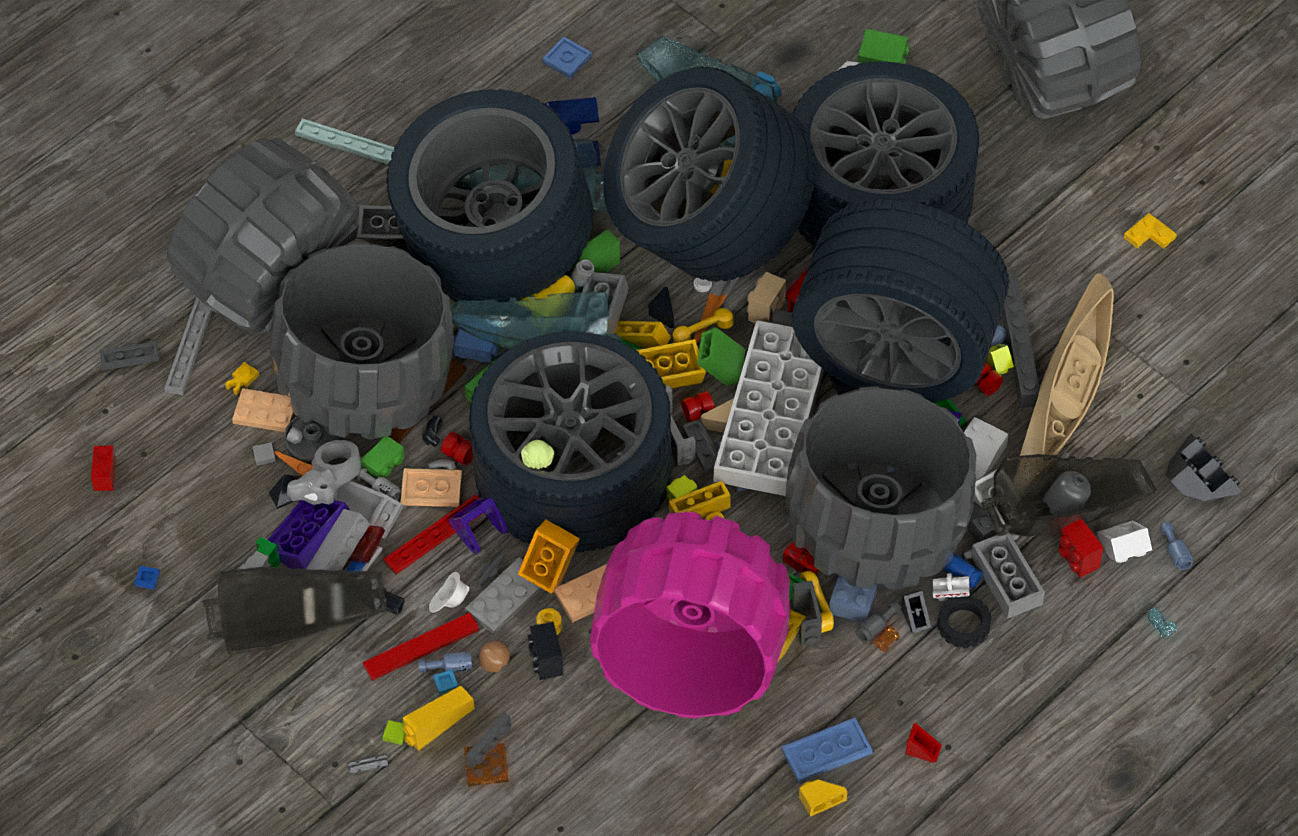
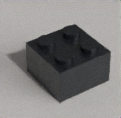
(545, 651)

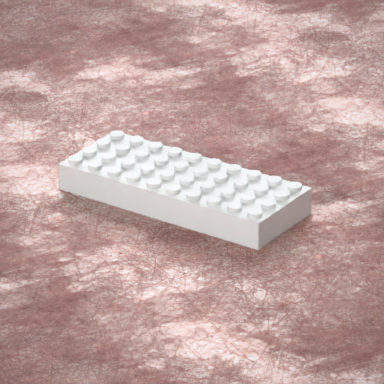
(768, 410)

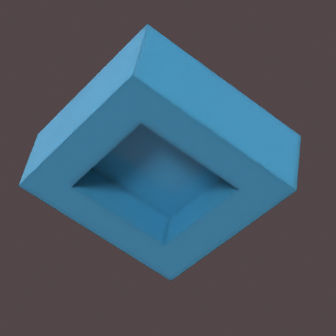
(445, 682)

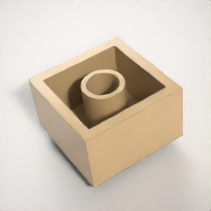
(767, 296)

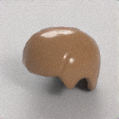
(494, 656)

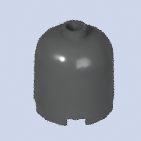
(1068, 493)

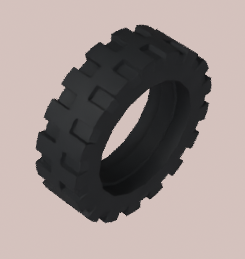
(958, 638)

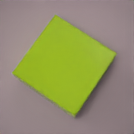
(394, 732)

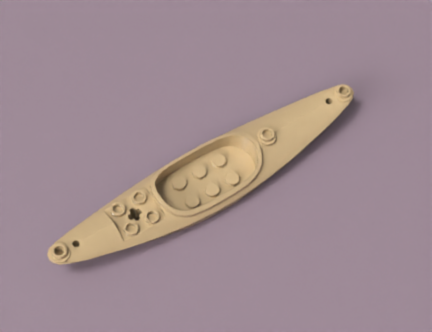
(1072, 371)

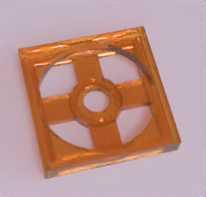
(494, 762)

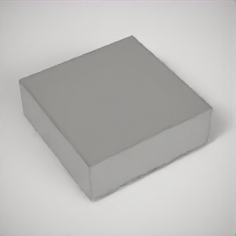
(264, 454)

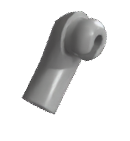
(442, 463)

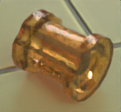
(886, 638)

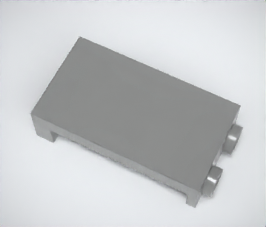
(682, 449)

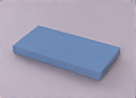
(826, 750)

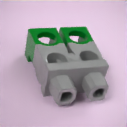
(265, 555)

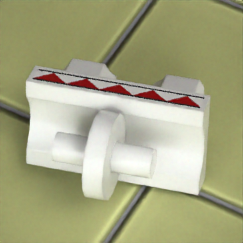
(950, 587)

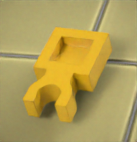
(242, 376)

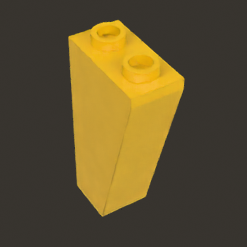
(436, 717)

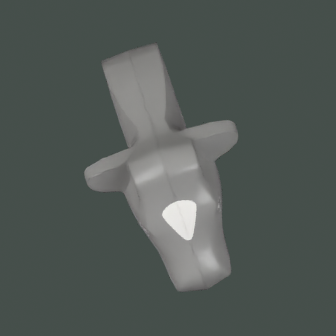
(324, 479)

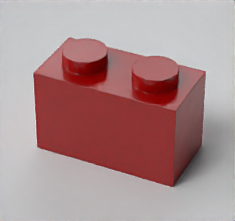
(103, 468)

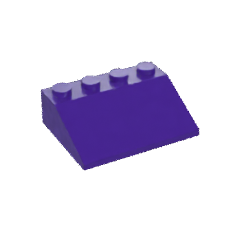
(305, 531)

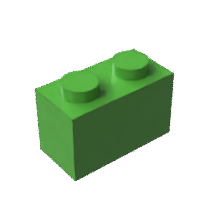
(383, 458)

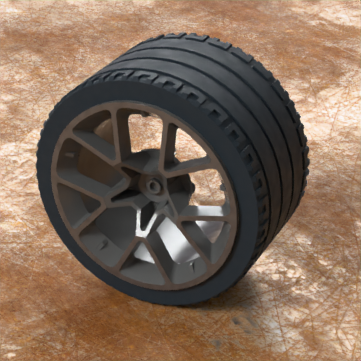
(566, 392)

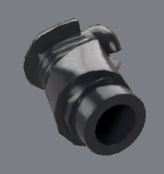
(432, 428)

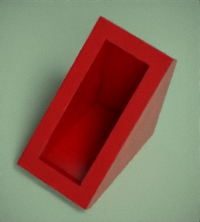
(922, 744)

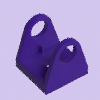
(460, 521)

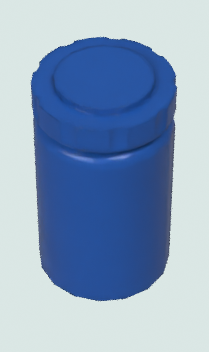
(962, 568)

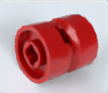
(989, 380)
(695, 407)
(457, 447)

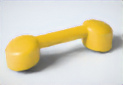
(722, 318)
(826, 614)

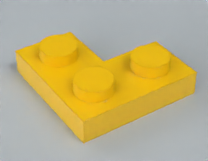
(1150, 228)

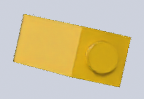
(821, 795)

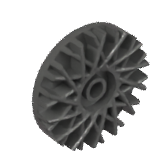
(313, 438)

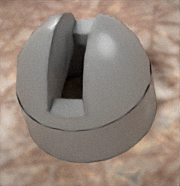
(294, 436)

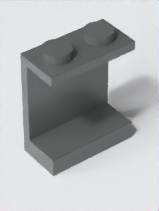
(805, 598)

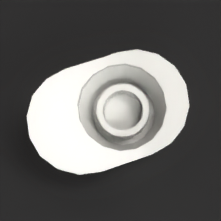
(450, 594)

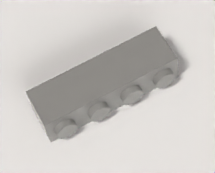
(340, 542)

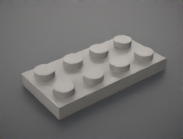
(502, 598)

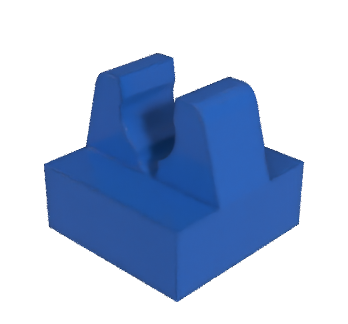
(147, 577)

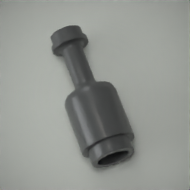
(876, 623)

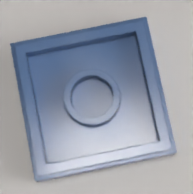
(567, 57)

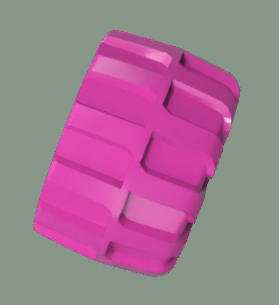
(691, 616)

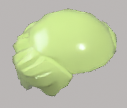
(537, 454)

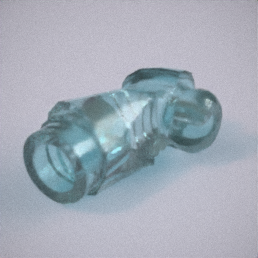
(1158, 621)

